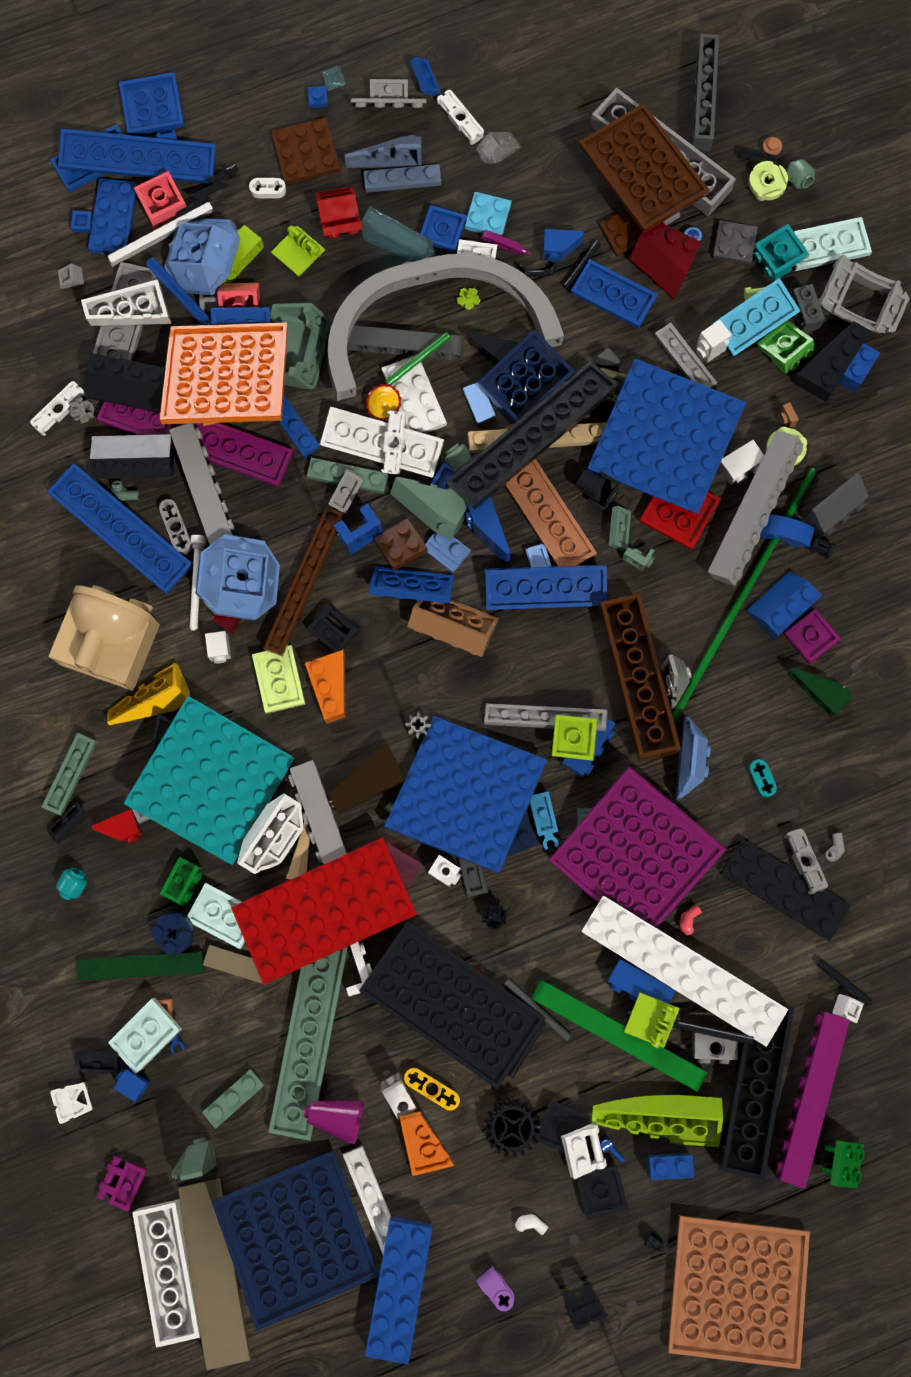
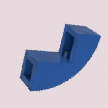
(789, 530)

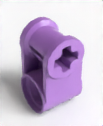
(494, 1286)

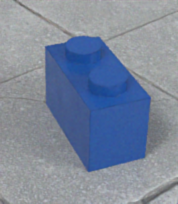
(859, 368)
(670, 1166)

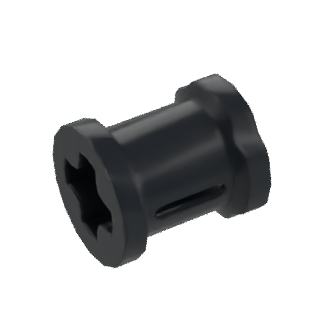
(822, 547)

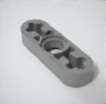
(175, 511)

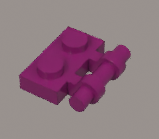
(127, 1186)

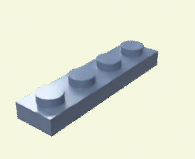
(402, 178)

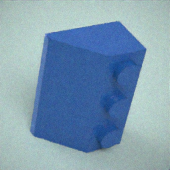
(783, 604)

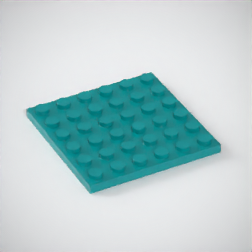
(209, 780)

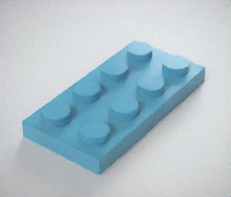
(758, 316)

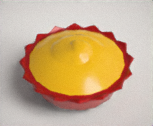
(381, 400)

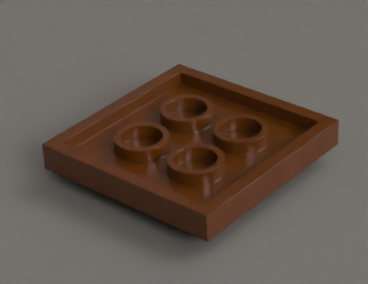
(305, 151)

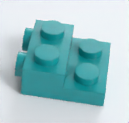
(780, 252)

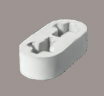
(267, 188)

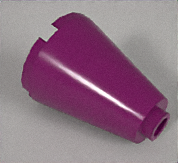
(336, 1118)

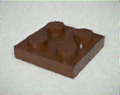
(621, 232)
(400, 544)

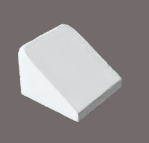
(847, 1008)

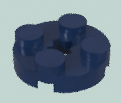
(162, 936)

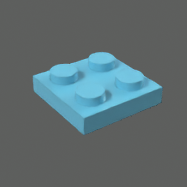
(488, 214)

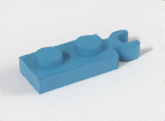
(544, 818)

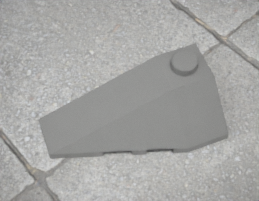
(675, 678)

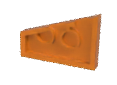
(423, 1145)

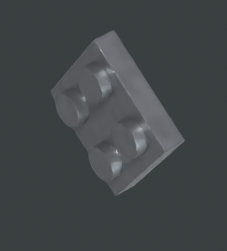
(735, 242)

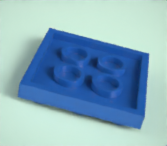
(151, 104)

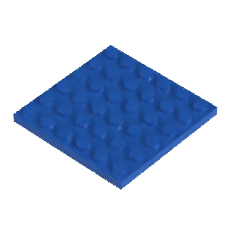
(667, 436)
(466, 794)

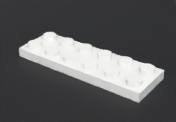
(366, 437)

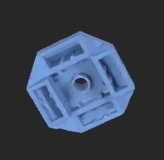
(202, 254)
(218, 579)

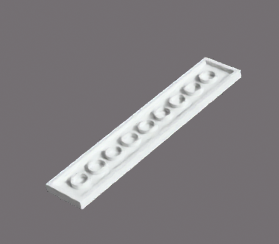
(685, 971)

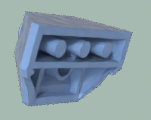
(692, 758)

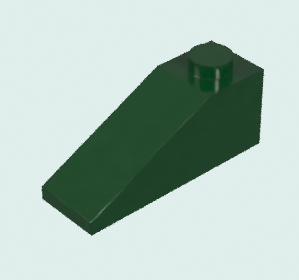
(826, 693)

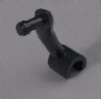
(538, 273)

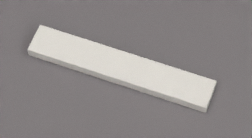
(158, 235)
(369, 1192)

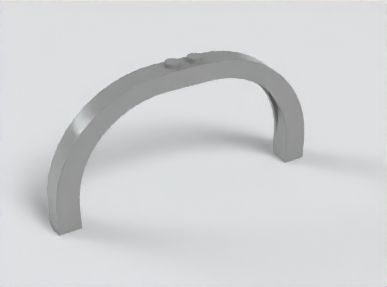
(427, 271)

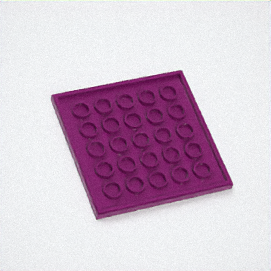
(637, 850)

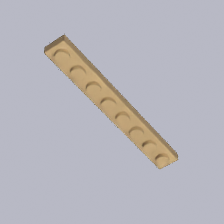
(577, 436)

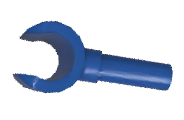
(606, 1145)

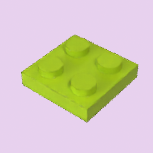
(574, 737)

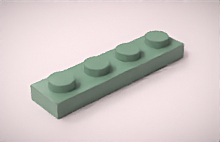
(333, 472)
(69, 774)

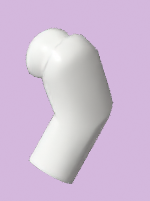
(530, 1221)

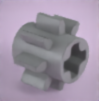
(81, 410)
(414, 721)

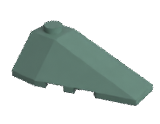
(436, 507)
(196, 1160)

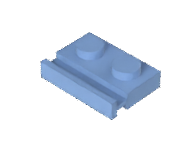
(447, 552)

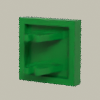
(846, 1164)

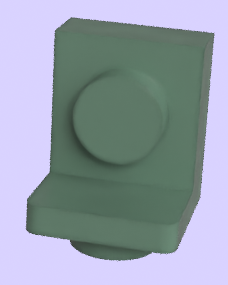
(636, 558)

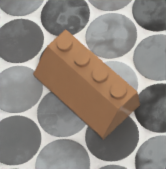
(454, 624)

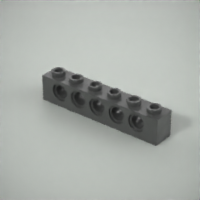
(705, 92)

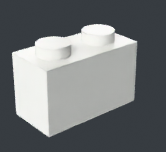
(713, 341)
(741, 463)

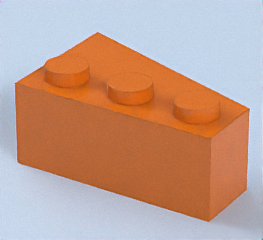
(328, 681)

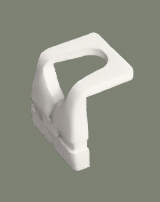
(67, 1102)

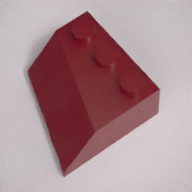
(665, 256)

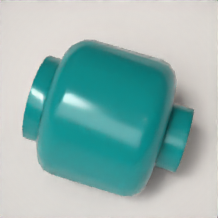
(71, 883)

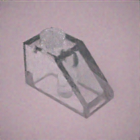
(497, 146)

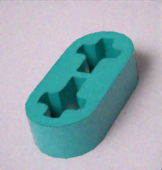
(767, 777)

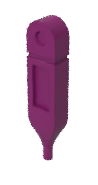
(503, 243)

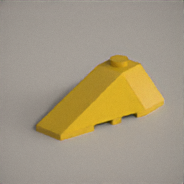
(159, 697)

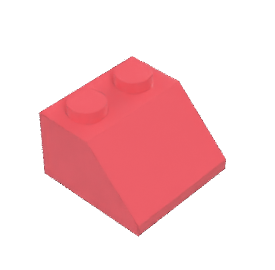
(239, 295)

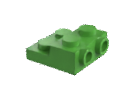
(787, 346)

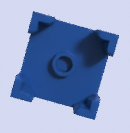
(361, 536)

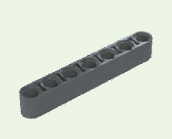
(402, 342)

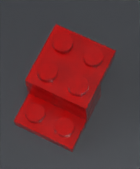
(338, 212)

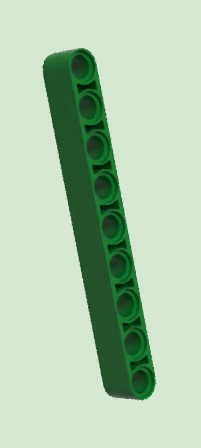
(614, 1033)

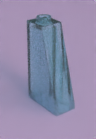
(395, 237)

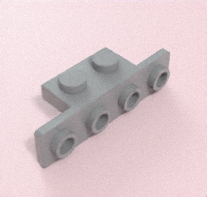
(388, 92)

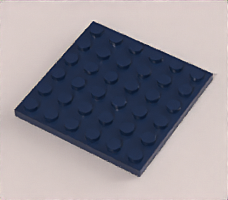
(294, 1239)

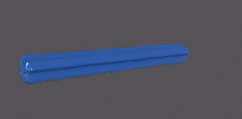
(178, 292)

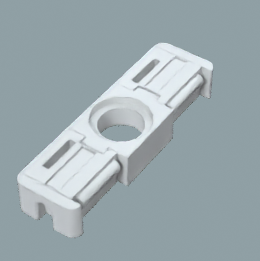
(469, 125)
(47, 417)
(393, 456)

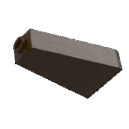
(368, 781)

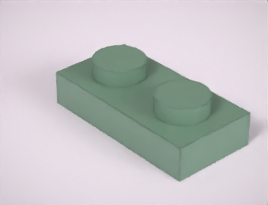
(619, 528)

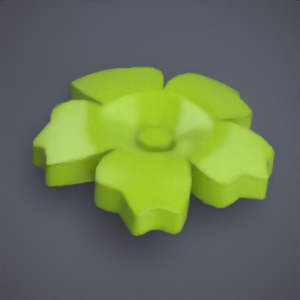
(468, 298)

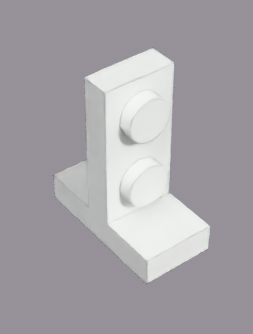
(364, 969)

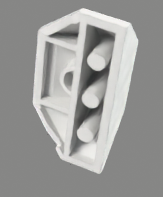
(272, 834)

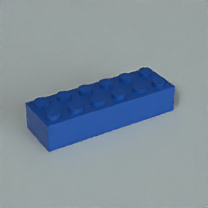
(399, 1290)

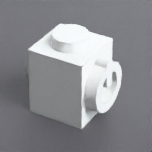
(445, 871)

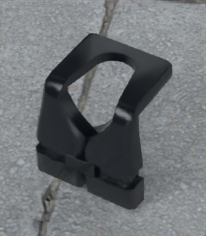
(586, 1310)

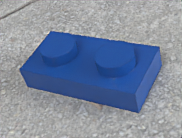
(425, 76)

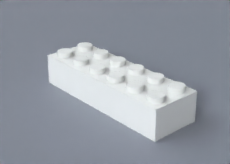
(166, 1272)

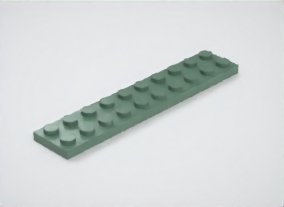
(307, 1045)

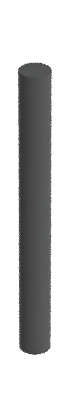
(532, 1004)

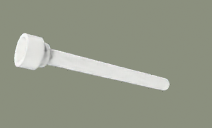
(198, 543)

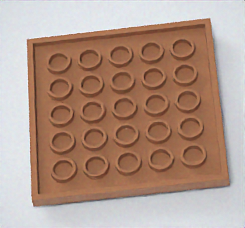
(739, 1292)

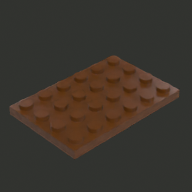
(643, 168)

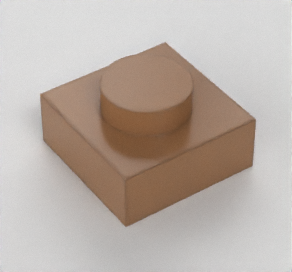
(788, 415)

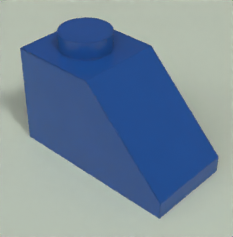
(560, 243)

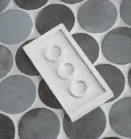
(417, 398)

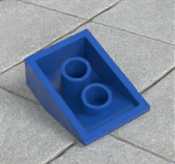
(488, 529)

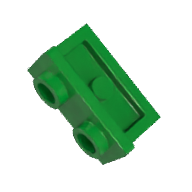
(181, 881)

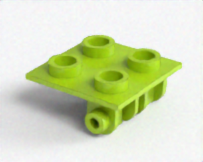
(297, 250)
(651, 1020)

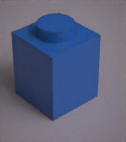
(131, 1084)

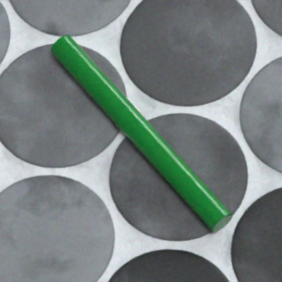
(418, 358)

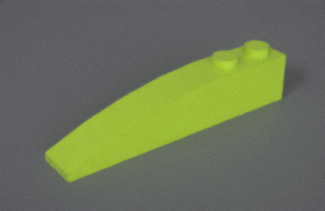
(674, 1117)

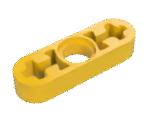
(448, 1092)

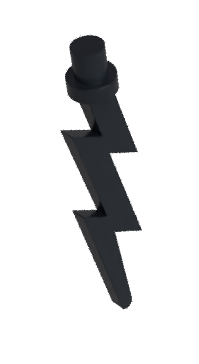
(217, 185)

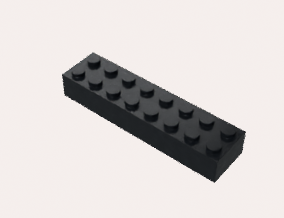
(754, 1103)

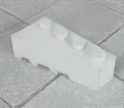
(128, 306)

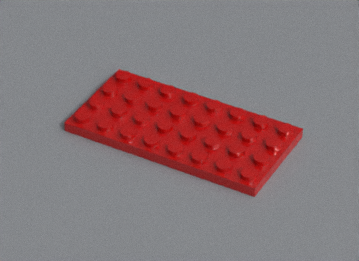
(324, 911)

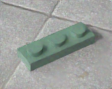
(233, 1098)

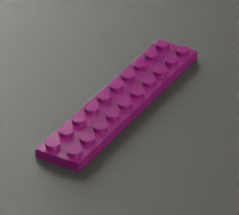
(224, 444)

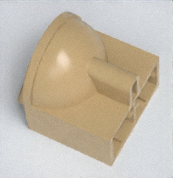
(105, 636)

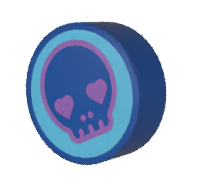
(694, 232)

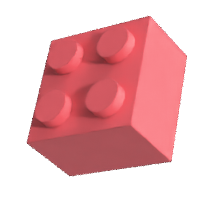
(160, 199)

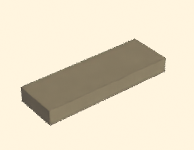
(231, 963)

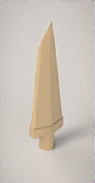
(300, 858)

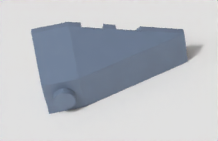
(393, 153)

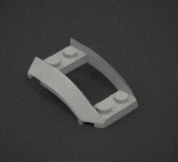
(839, 282)

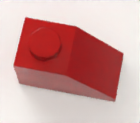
(121, 827)

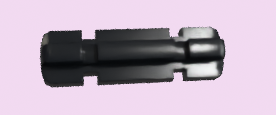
(756, 156)

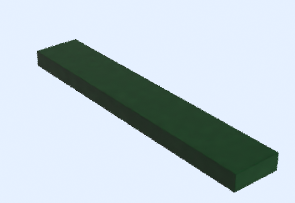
(140, 966)

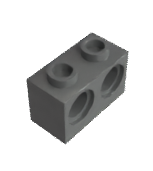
(810, 313)

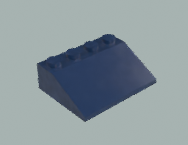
(525, 377)

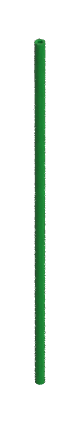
(740, 600)

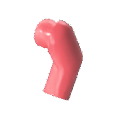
(686, 919)

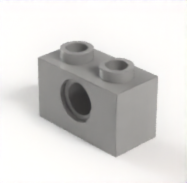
(701, 1049)

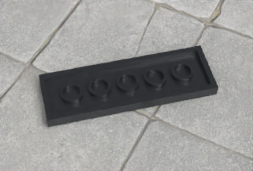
(784, 890)

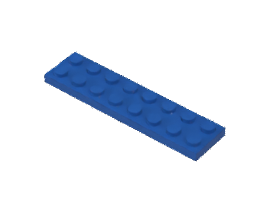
(136, 155)
(120, 528)

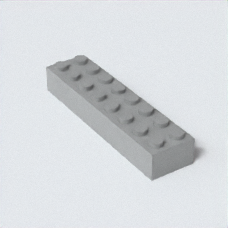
(716, 178)

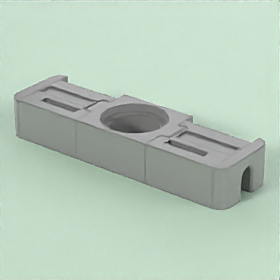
(802, 848)

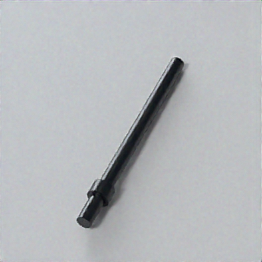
(728, 1035)

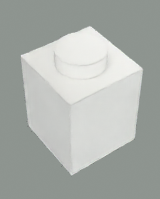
(218, 646)

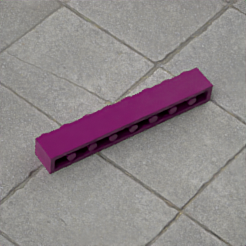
(812, 1099)

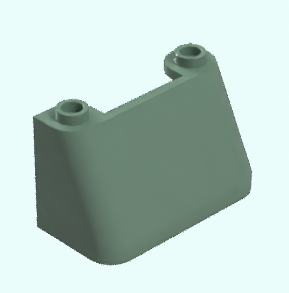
(305, 342)

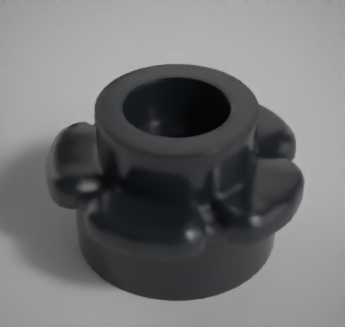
(653, 1241)

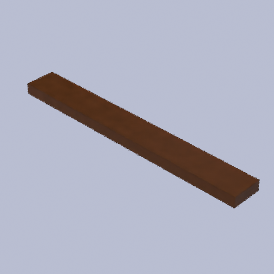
(303, 582)

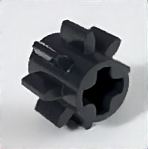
(494, 916)

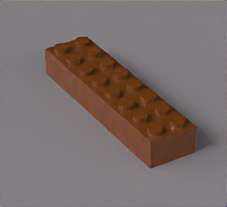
(639, 678)

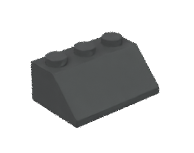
(838, 506)

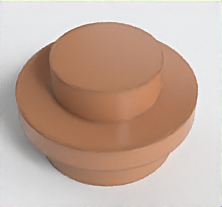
(772, 145)

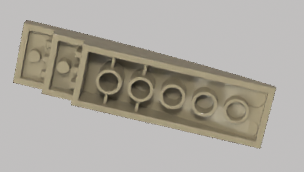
(213, 1278)

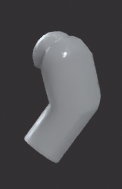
(837, 849)

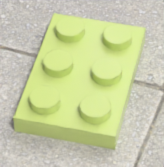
(278, 680)

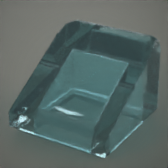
(333, 78)

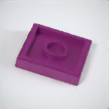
(812, 636)

